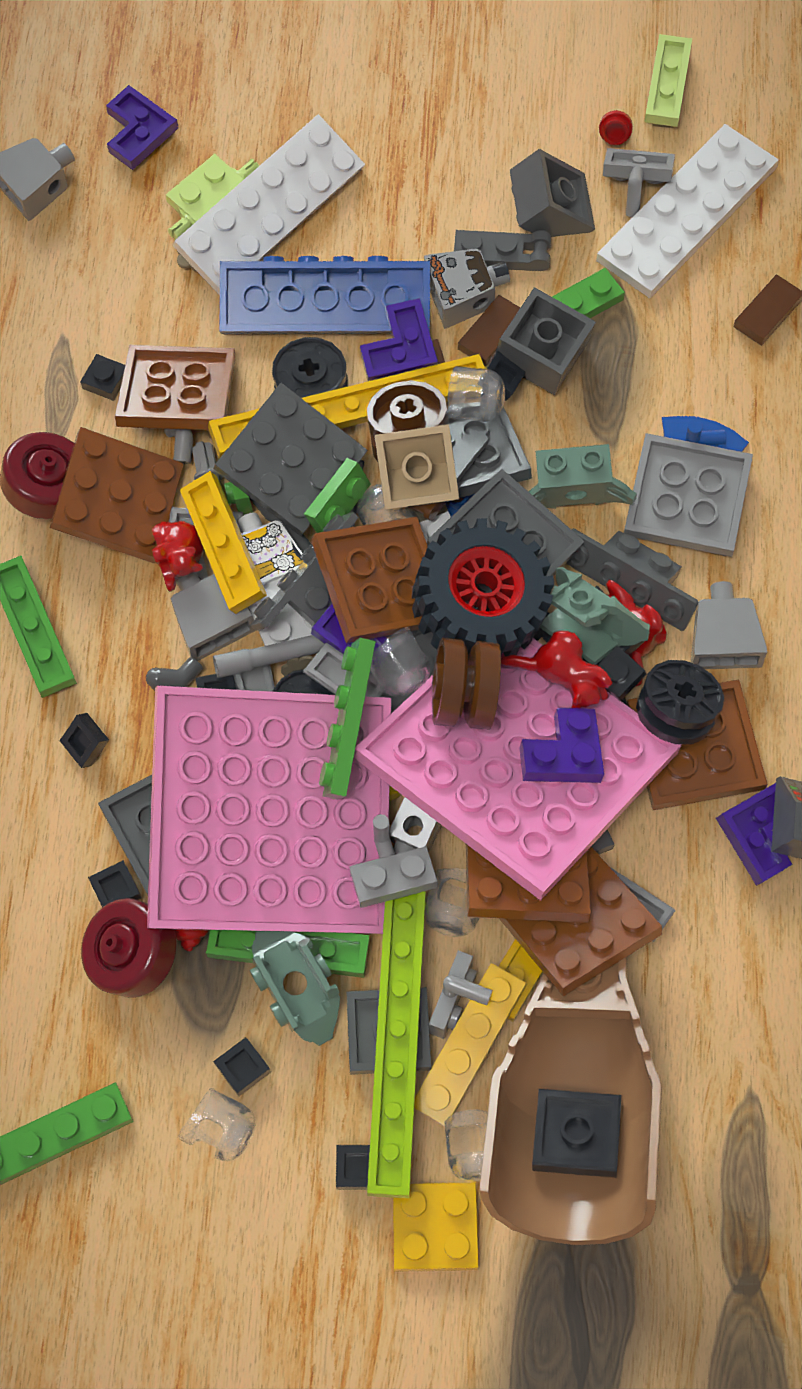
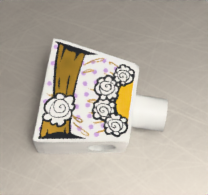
(269, 547)

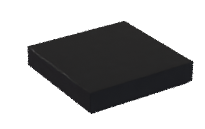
(577, 1133)

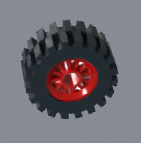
(445, 609)

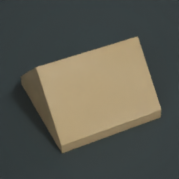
(416, 466)

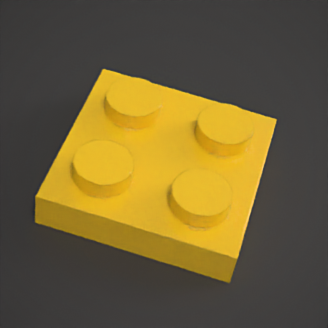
(436, 1228)

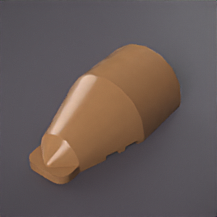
(578, 1045)

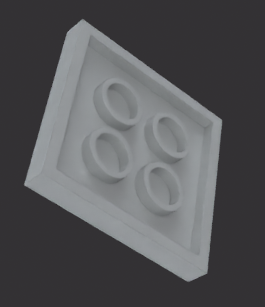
(688, 495)

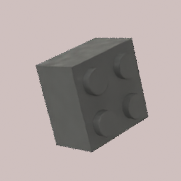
(546, 339)

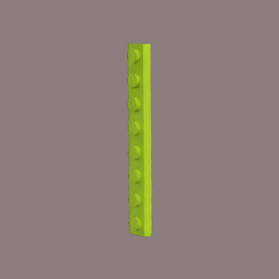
(396, 1048)

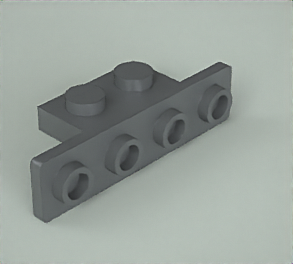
(640, 572)
(303, 588)

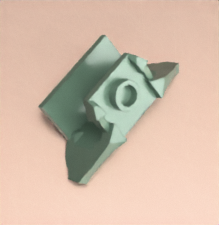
(578, 477)
(592, 616)
(313, 1011)

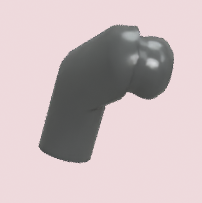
(171, 677)

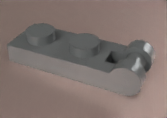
(508, 248)

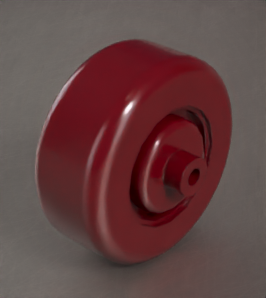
(35, 472)
(123, 953)

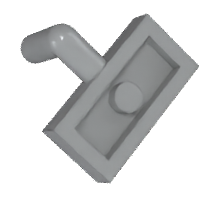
(636, 167)
(391, 874)
(457, 984)

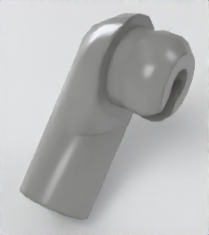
(183, 444)

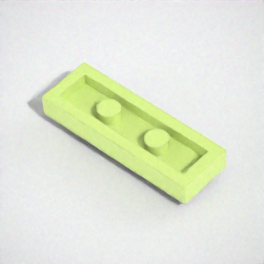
(668, 80)

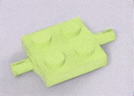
(203, 190)

